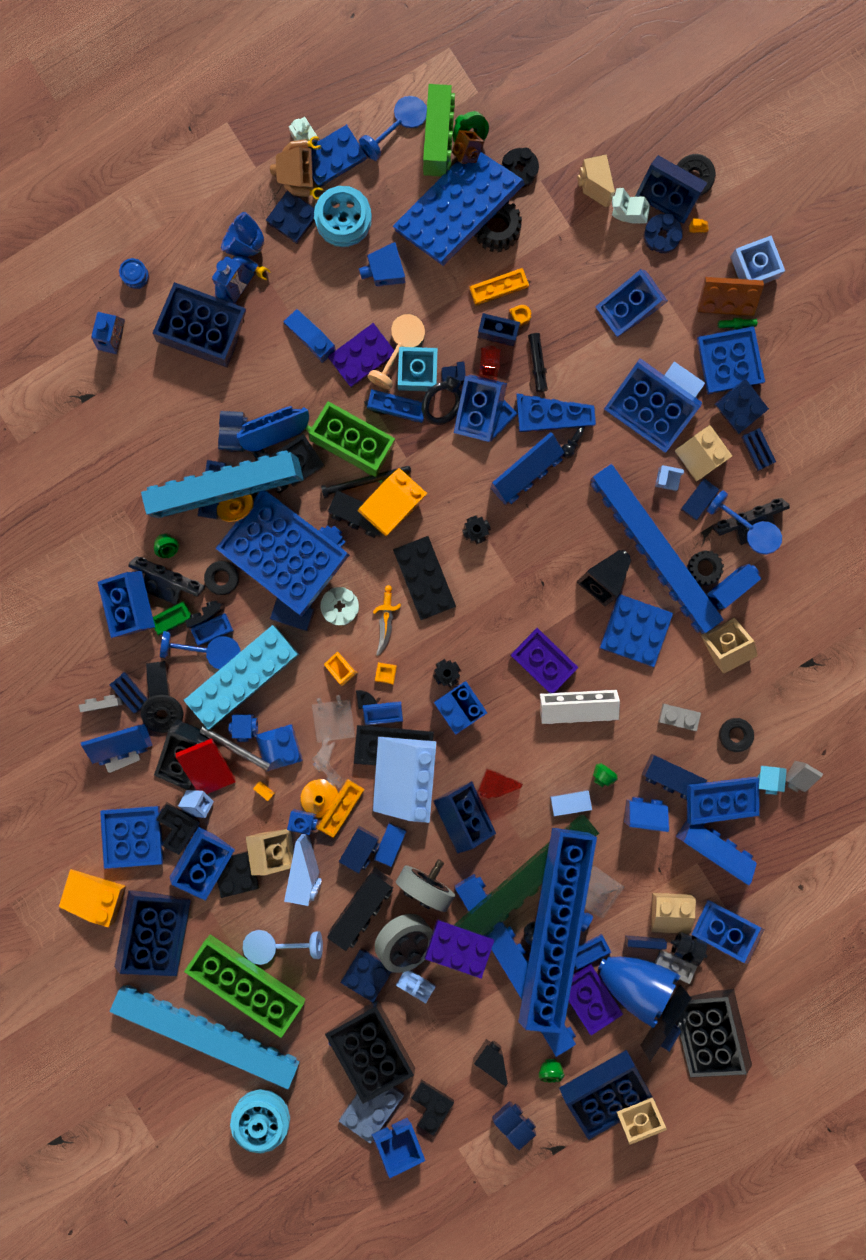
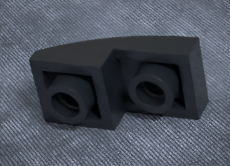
(209, 612)
(157, 679)

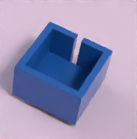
(398, 1147)

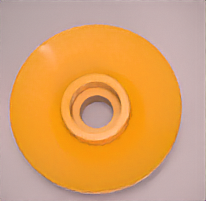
(235, 509)
(318, 788)

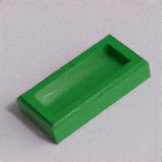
(171, 618)

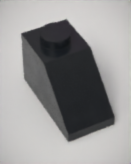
(491, 1060)

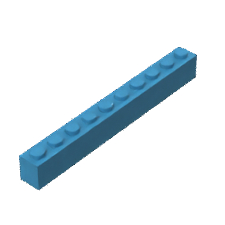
(205, 1036)

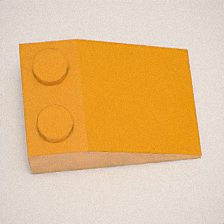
(392, 502)
(92, 898)

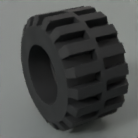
(503, 239)

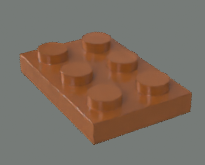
(730, 296)

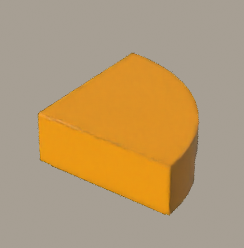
(698, 225)

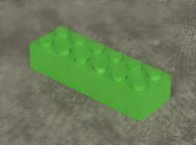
(245, 985)

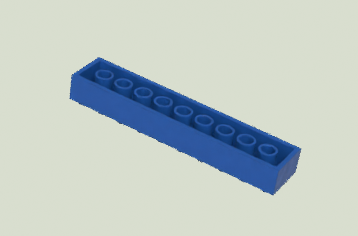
(557, 930)

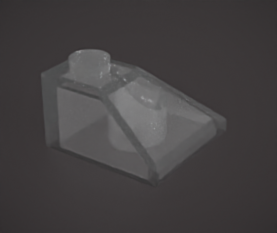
(601, 892)

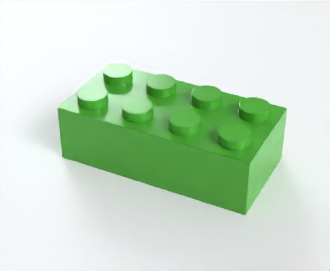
(438, 130)
(351, 439)

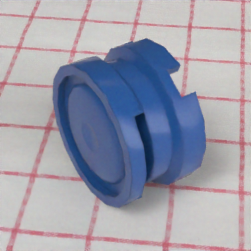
(134, 273)

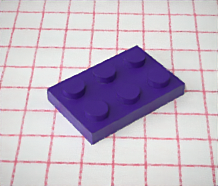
(361, 355)
(544, 661)
(459, 949)
(592, 1000)

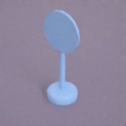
(261, 947)

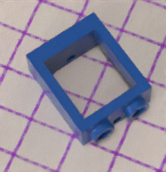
(733, 586)

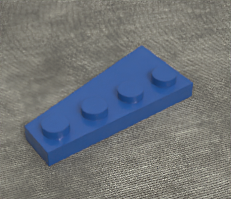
(549, 414)

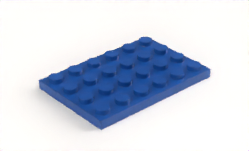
(458, 207)
(283, 552)

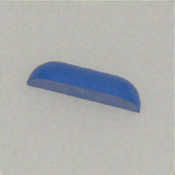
(273, 428)

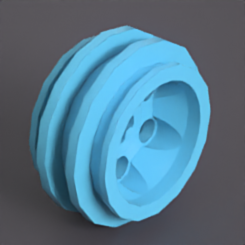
(352, 230)
(261, 1138)

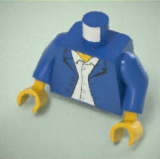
(233, 277)

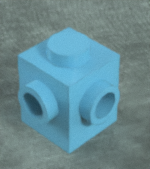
(772, 779)

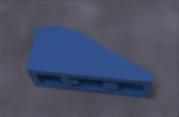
(310, 335)

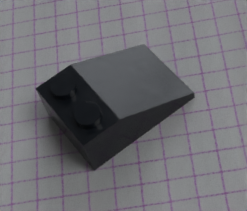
(178, 738)

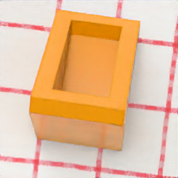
(340, 669)

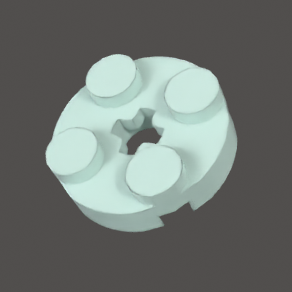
(331, 599)

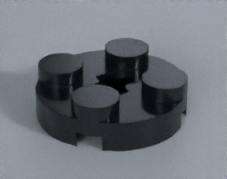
(524, 157)

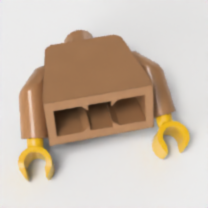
(295, 167)

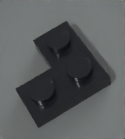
(181, 826)
(436, 1105)

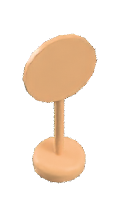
(406, 332)

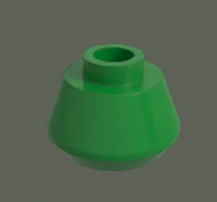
(165, 546)
(604, 775)
(551, 1071)

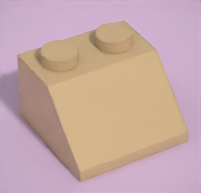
(597, 179)
(703, 453)
(729, 645)
(270, 852)
(673, 913)
(641, 1121)

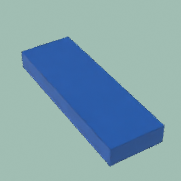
(395, 406)

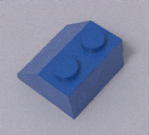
(646, 815)

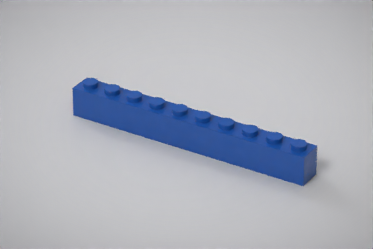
(656, 549)
(510, 957)

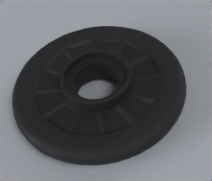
(702, 165)
(161, 702)

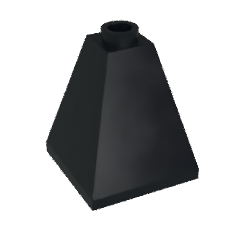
(607, 577)

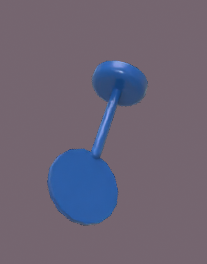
(408, 112)
(761, 537)
(218, 652)

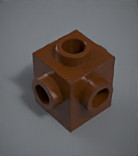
(467, 147)

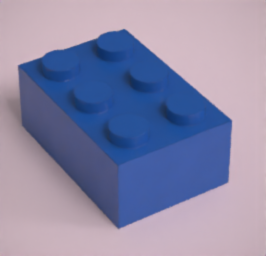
(126, 604)

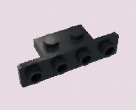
(757, 514)
(163, 582)

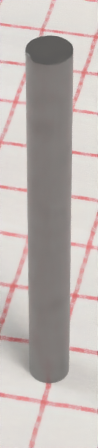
(235, 748)

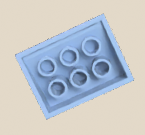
(404, 778)
(304, 874)

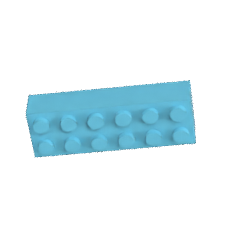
(241, 677)

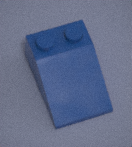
(631, 302)
(479, 407)
(728, 932)

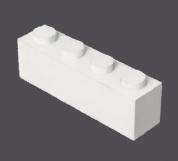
(579, 706)

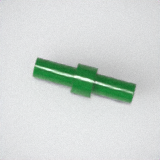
(737, 323)

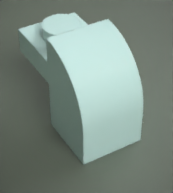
(629, 208)

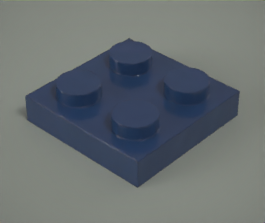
(291, 217)
(741, 406)
(366, 975)

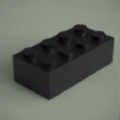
(360, 908)

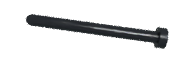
(360, 482)

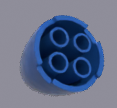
(639, 985)

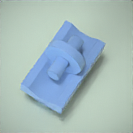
(416, 985)

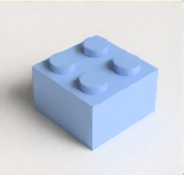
(758, 261)

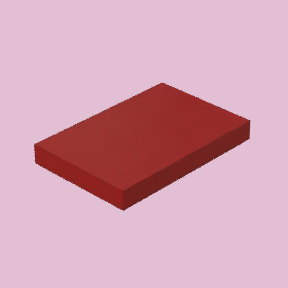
(205, 767)

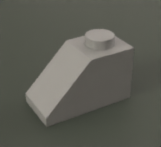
(802, 776)

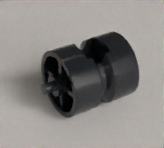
(692, 950)

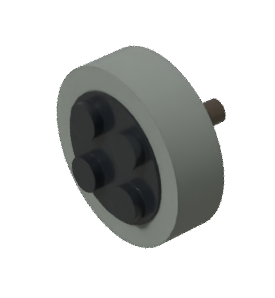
(425, 887)
(403, 943)

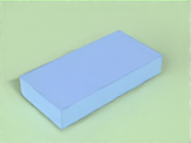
(684, 379)
(571, 803)

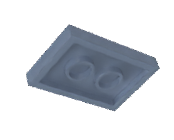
(370, 1116)

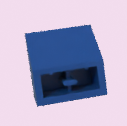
(460, 707)

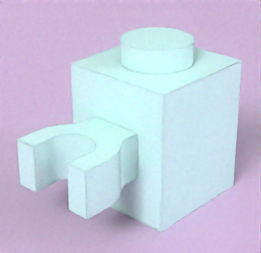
(301, 129)

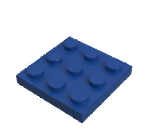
(730, 359)
(636, 630)
(131, 837)

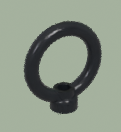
(450, 384)

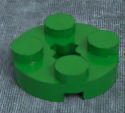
(471, 120)

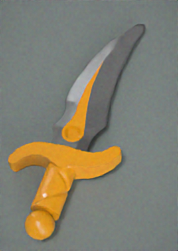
(385, 621)

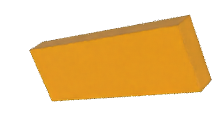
(499, 286)
(340, 808)

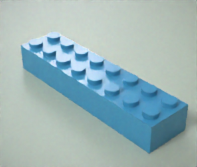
(222, 485)

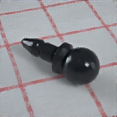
(571, 445)

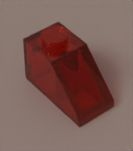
(489, 361)
(496, 784)

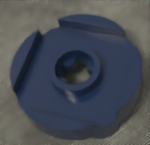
(659, 243)

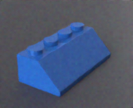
(527, 469)
(719, 851)

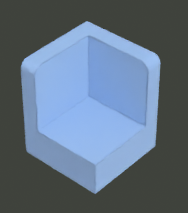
(668, 477)
(196, 803)

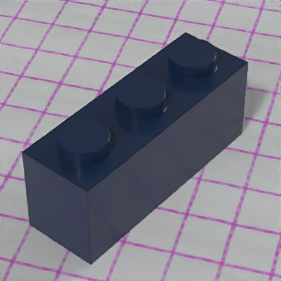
(670, 775)

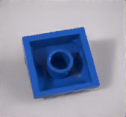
(279, 747)

